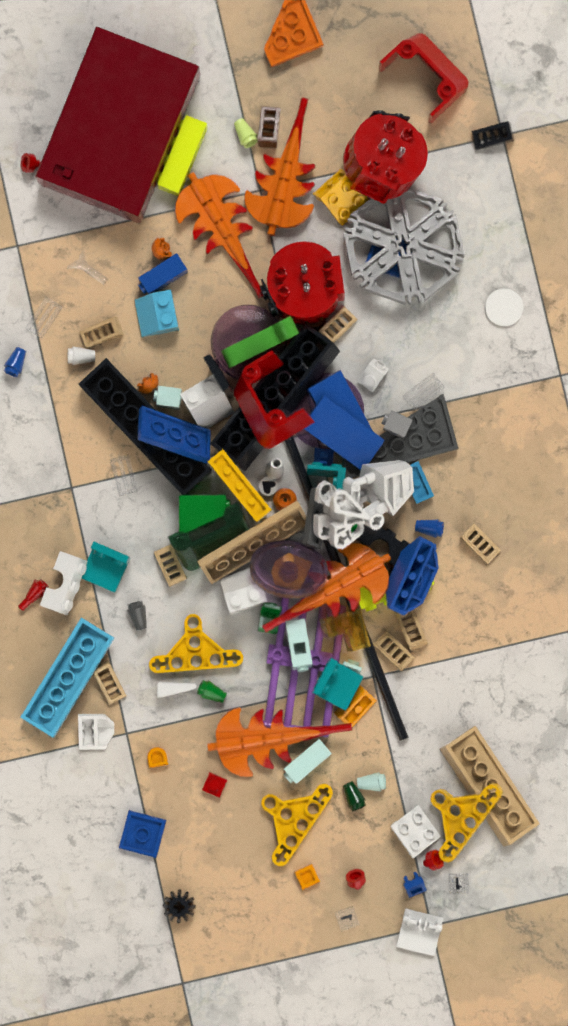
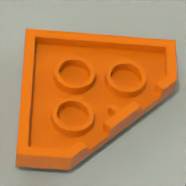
(292, 33)

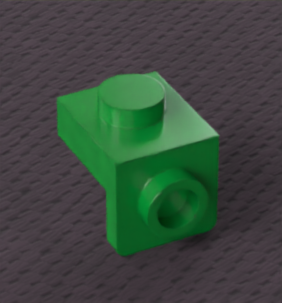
(267, 613)

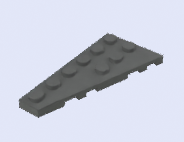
(427, 436)

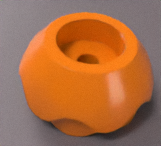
(161, 249)
(148, 384)
(280, 495)

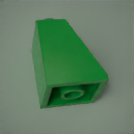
(200, 511)

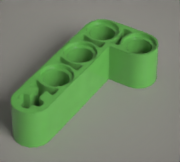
(260, 342)

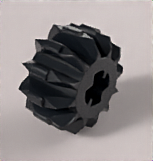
(174, 910)

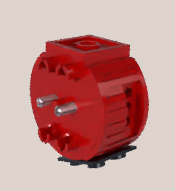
(384, 156)
(303, 283)

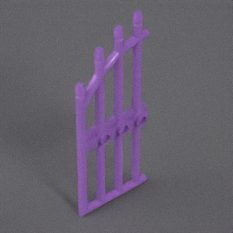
(280, 655)

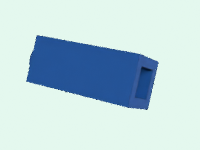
(162, 275)

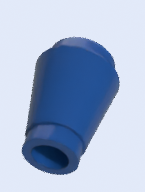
(15, 362)
(430, 527)

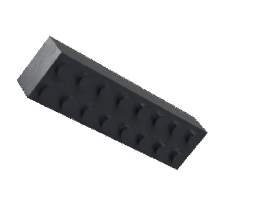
(282, 389)
(122, 405)

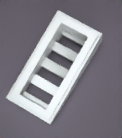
(170, 688)

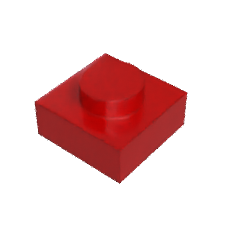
(214, 784)

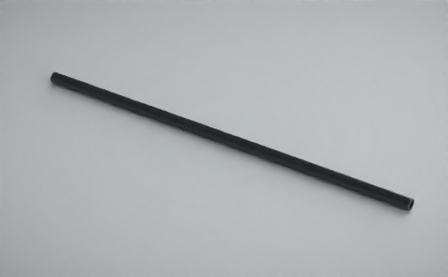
(334, 556)

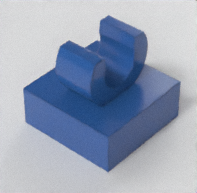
(324, 456)
(414, 886)

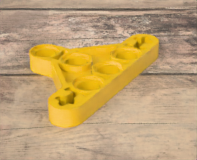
(205, 650)
(299, 811)
(457, 824)

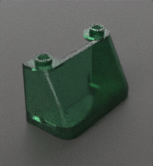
(191, 552)

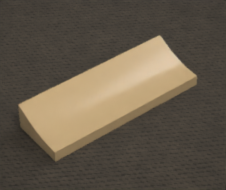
(240, 549)
(479, 767)

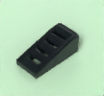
(494, 142)

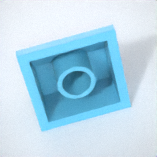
(156, 313)

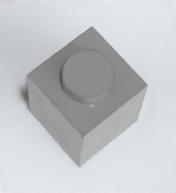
(396, 424)

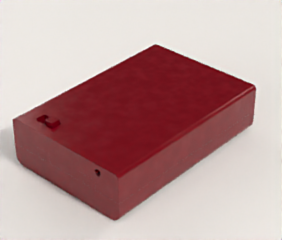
(118, 125)

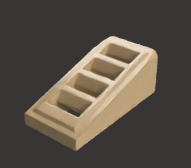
(116, 326)
(326, 328)
(480, 533)
(171, 582)
(416, 644)
(407, 660)
(116, 697)

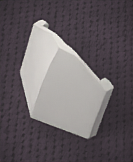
(94, 731)

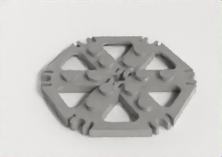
(407, 263)

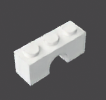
(62, 598)

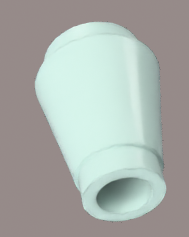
(372, 782)

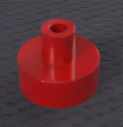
(29, 162)
(433, 860)
(356, 878)

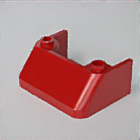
(453, 80)
(274, 426)

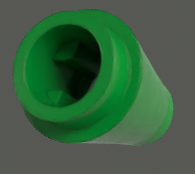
(211, 692)

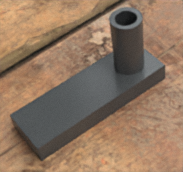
(307, 537)

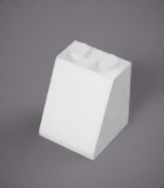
(207, 402)
(242, 592)

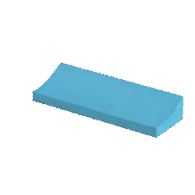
(67, 677)

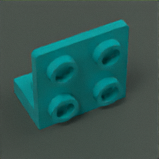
(334, 471)
(105, 567)
(337, 684)

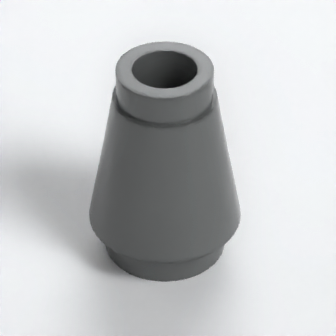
(137, 613)

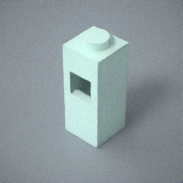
(298, 645)
(306, 762)

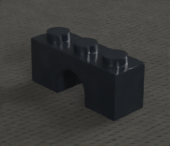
(395, 546)

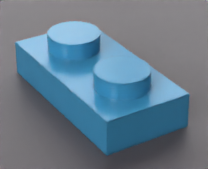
(421, 486)

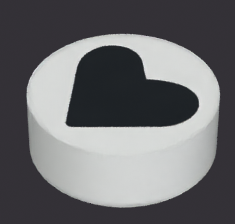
(268, 486)

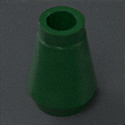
(354, 798)

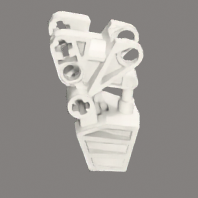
(381, 483)

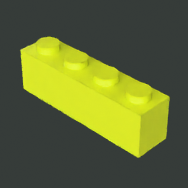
(182, 155)

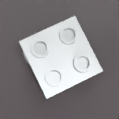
(415, 831)
(419, 932)

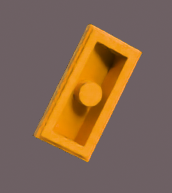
(359, 705)

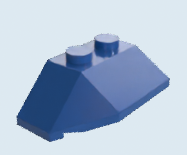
(412, 576)

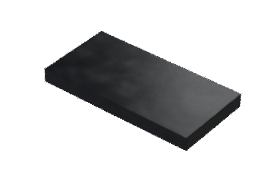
(219, 376)

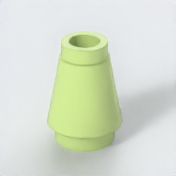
(245, 133)

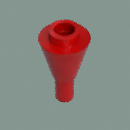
(35, 592)

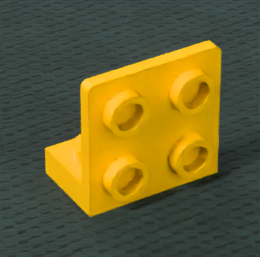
(339, 197)

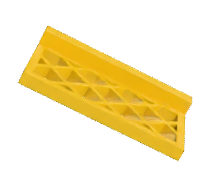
(240, 486)

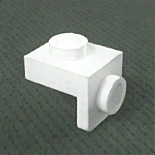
(373, 374)

